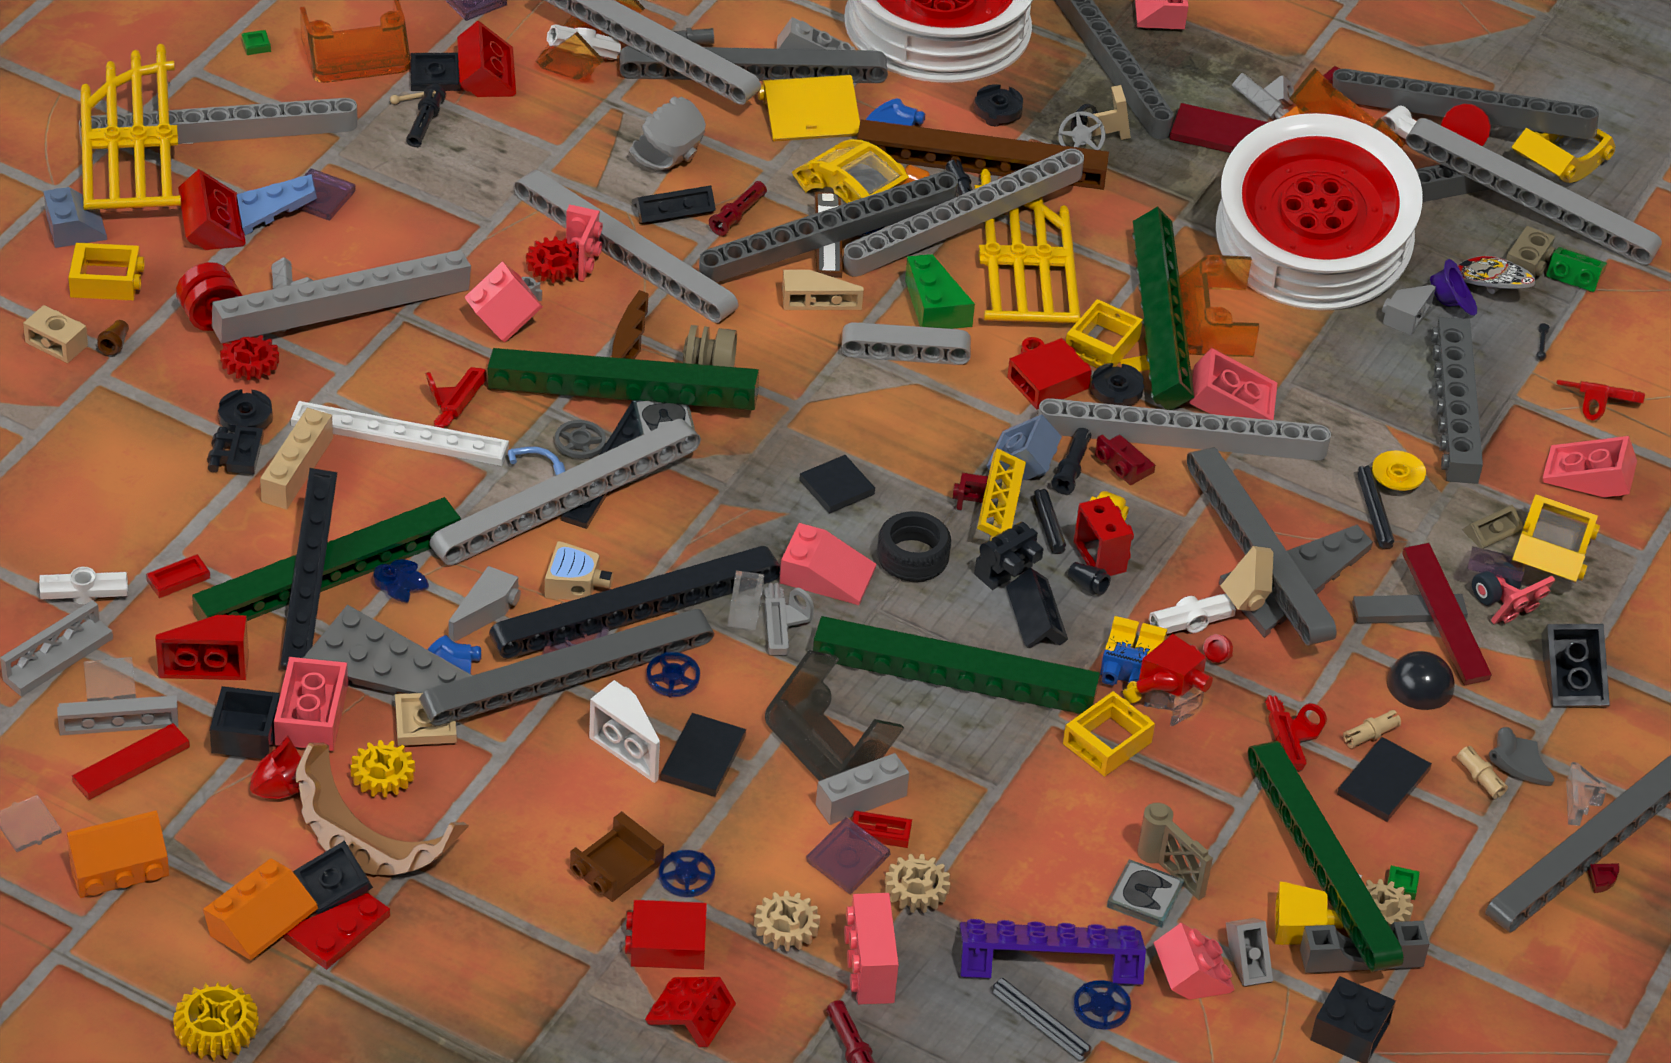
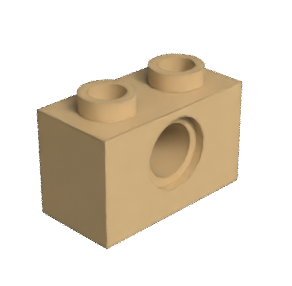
(55, 334)

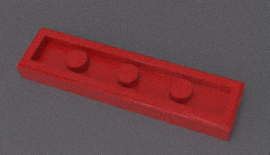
(130, 761)

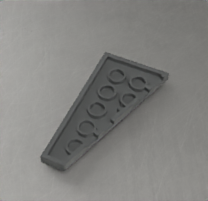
(1319, 564)
(381, 656)

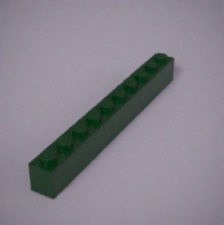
(1162, 310)
(623, 378)
(345, 560)
(957, 665)

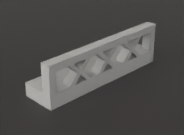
(55, 653)
(117, 715)

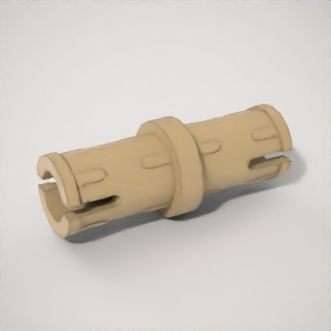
(1372, 729)
(1482, 772)

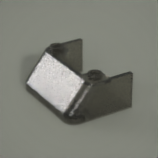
(800, 722)

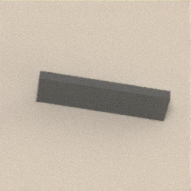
(1395, 608)

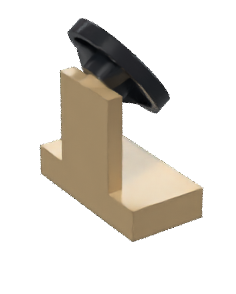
(1113, 120)

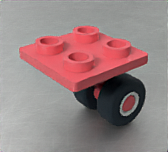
(1491, 589)

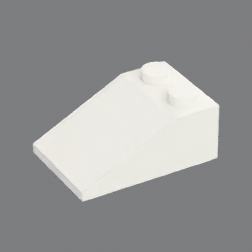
(624, 729)

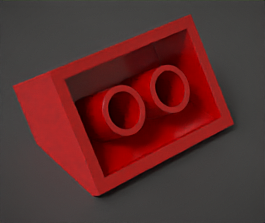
(485, 63)
(210, 213)

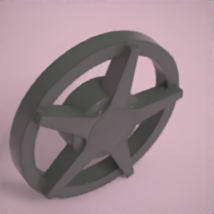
(580, 439)

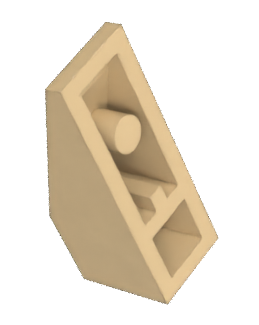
(819, 292)

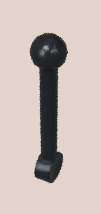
(1543, 329)

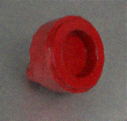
(1218, 648)

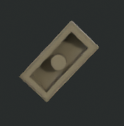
(1494, 527)

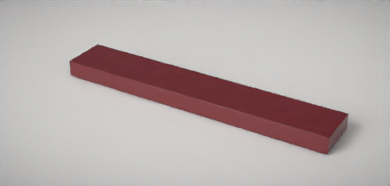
(1446, 614)

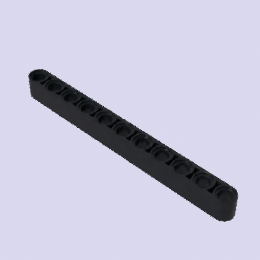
(629, 602)

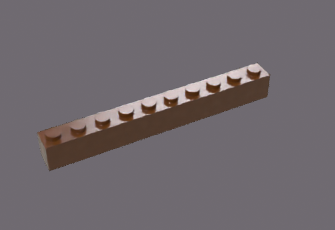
(975, 152)

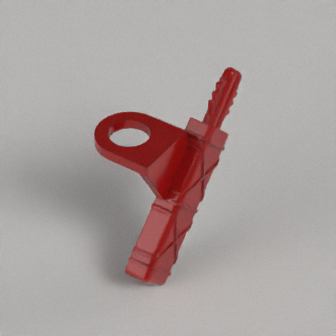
(1601, 392)
(455, 399)
(1291, 732)

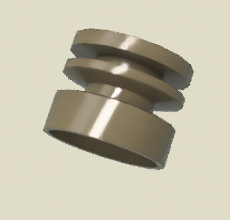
(709, 351)

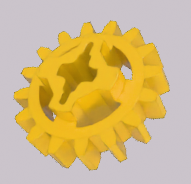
(382, 768)

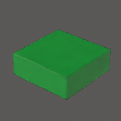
(256, 42)
(1404, 878)

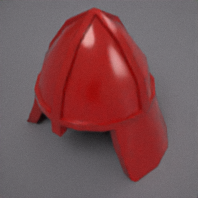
(277, 773)

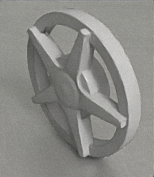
(1082, 134)

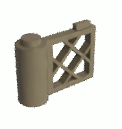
(1159, 843)

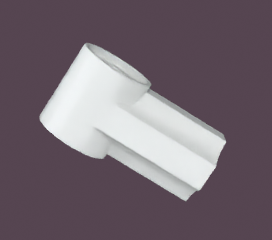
(1399, 121)

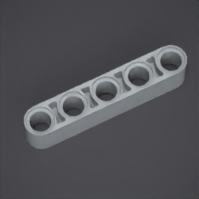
(906, 343)

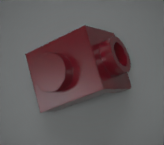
(970, 488)

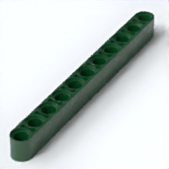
(1325, 857)

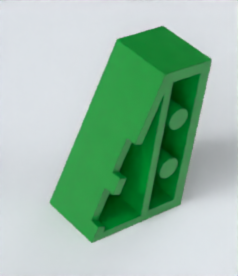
(936, 295)

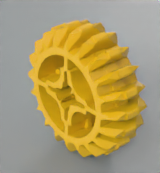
(213, 1029)

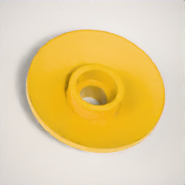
(1399, 470)

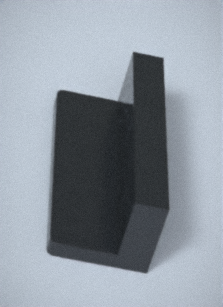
(675, 204)
(1036, 609)

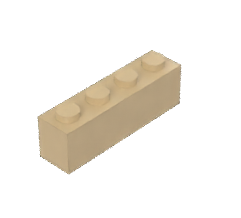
(295, 458)

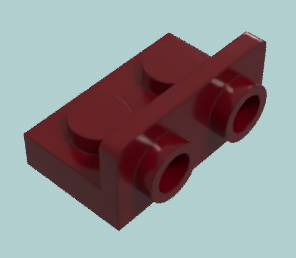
(1123, 459)

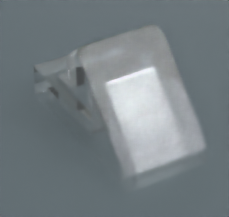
(746, 600)
(1181, 706)
(1582, 791)

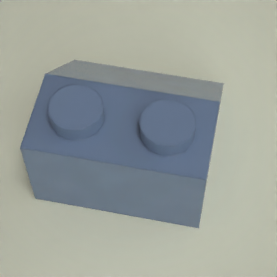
(69, 220)
(1032, 442)

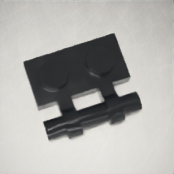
(244, 449)

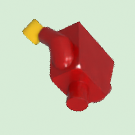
(1170, 668)

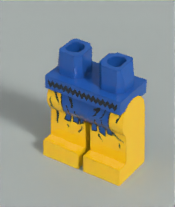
(1120, 657)

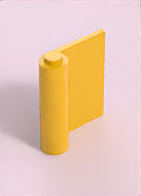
(811, 107)

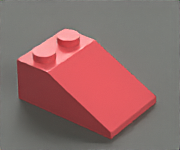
(1232, 388)
(1593, 466)
(825, 565)

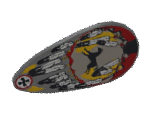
(1495, 273)

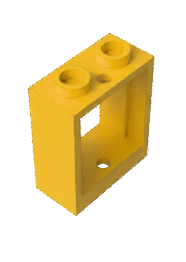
(105, 286)
(1095, 351)
(1094, 751)

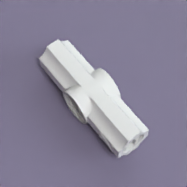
(605, 46)
(83, 585)
(1193, 613)

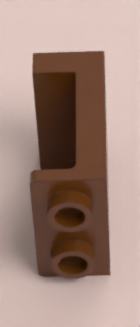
(618, 858)

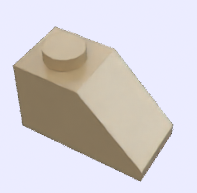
(1251, 579)

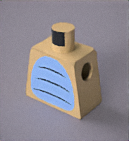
(574, 573)

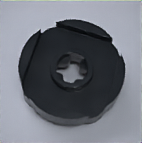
(1007, 107)
(1125, 395)
(236, 401)

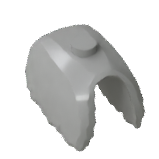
(670, 135)

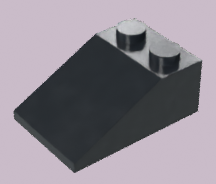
(1576, 665)

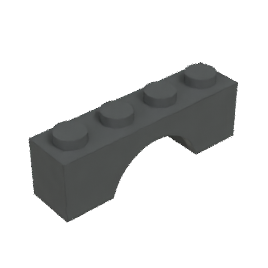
(1328, 950)

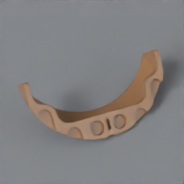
(335, 823)

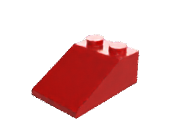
(205, 649)

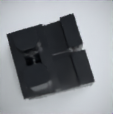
(1008, 555)

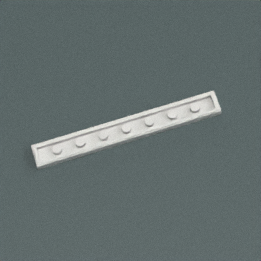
(411, 434)

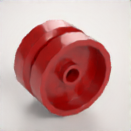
(201, 288)

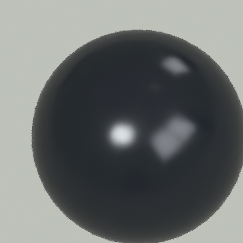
(1421, 680)

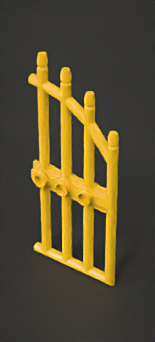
(124, 137)
(1040, 256)

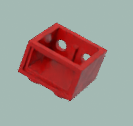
(1104, 522)

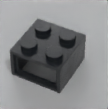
(244, 722)
(1352, 1020)

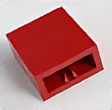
(1049, 372)
(667, 934)

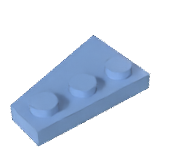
(266, 202)

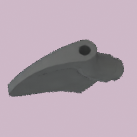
(1520, 758)

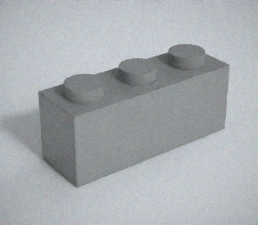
(862, 788)

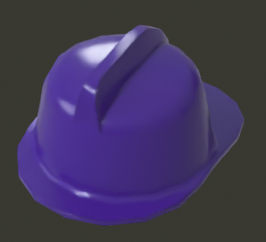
(1452, 289)

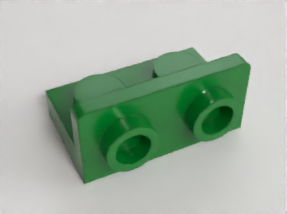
(1576, 269)

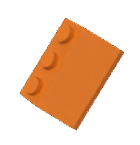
(117, 854)
(259, 909)

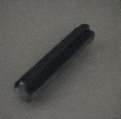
(1049, 521)

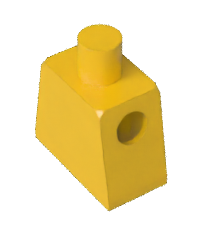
(1298, 908)

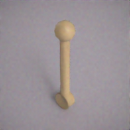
(395, 99)

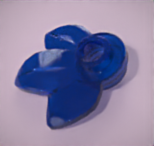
(400, 579)

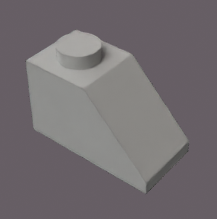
(1408, 308)
(1250, 950)

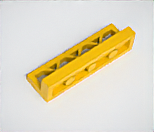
(1007, 495)

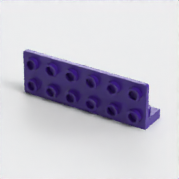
(981, 938)

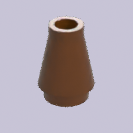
(112, 338)

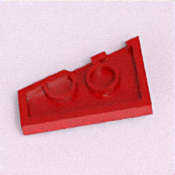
(338, 930)

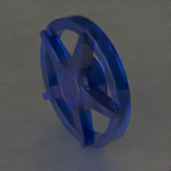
(673, 674)
(687, 873)
(1102, 1004)

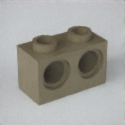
(1532, 250)

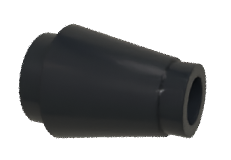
(1091, 578)

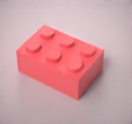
(311, 702)
(872, 948)

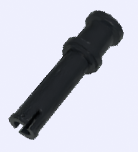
(417, 133)
(1070, 467)

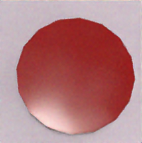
(1468, 122)

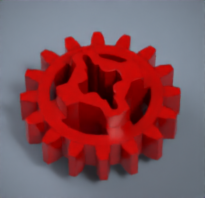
(553, 259)
(249, 357)

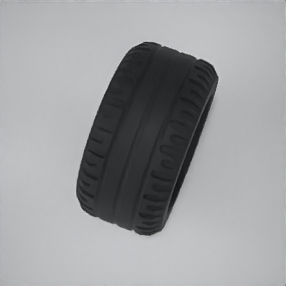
(914, 565)

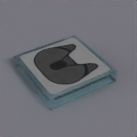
(656, 414)
(1145, 893)

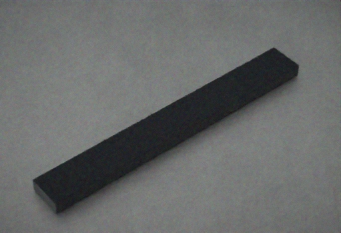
(623, 433)
(309, 565)

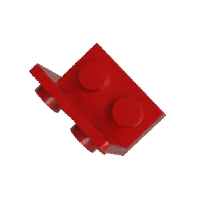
(694, 1002)

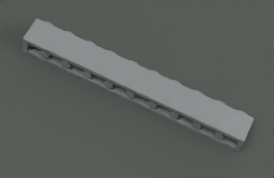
(340, 296)

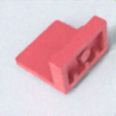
(584, 230)

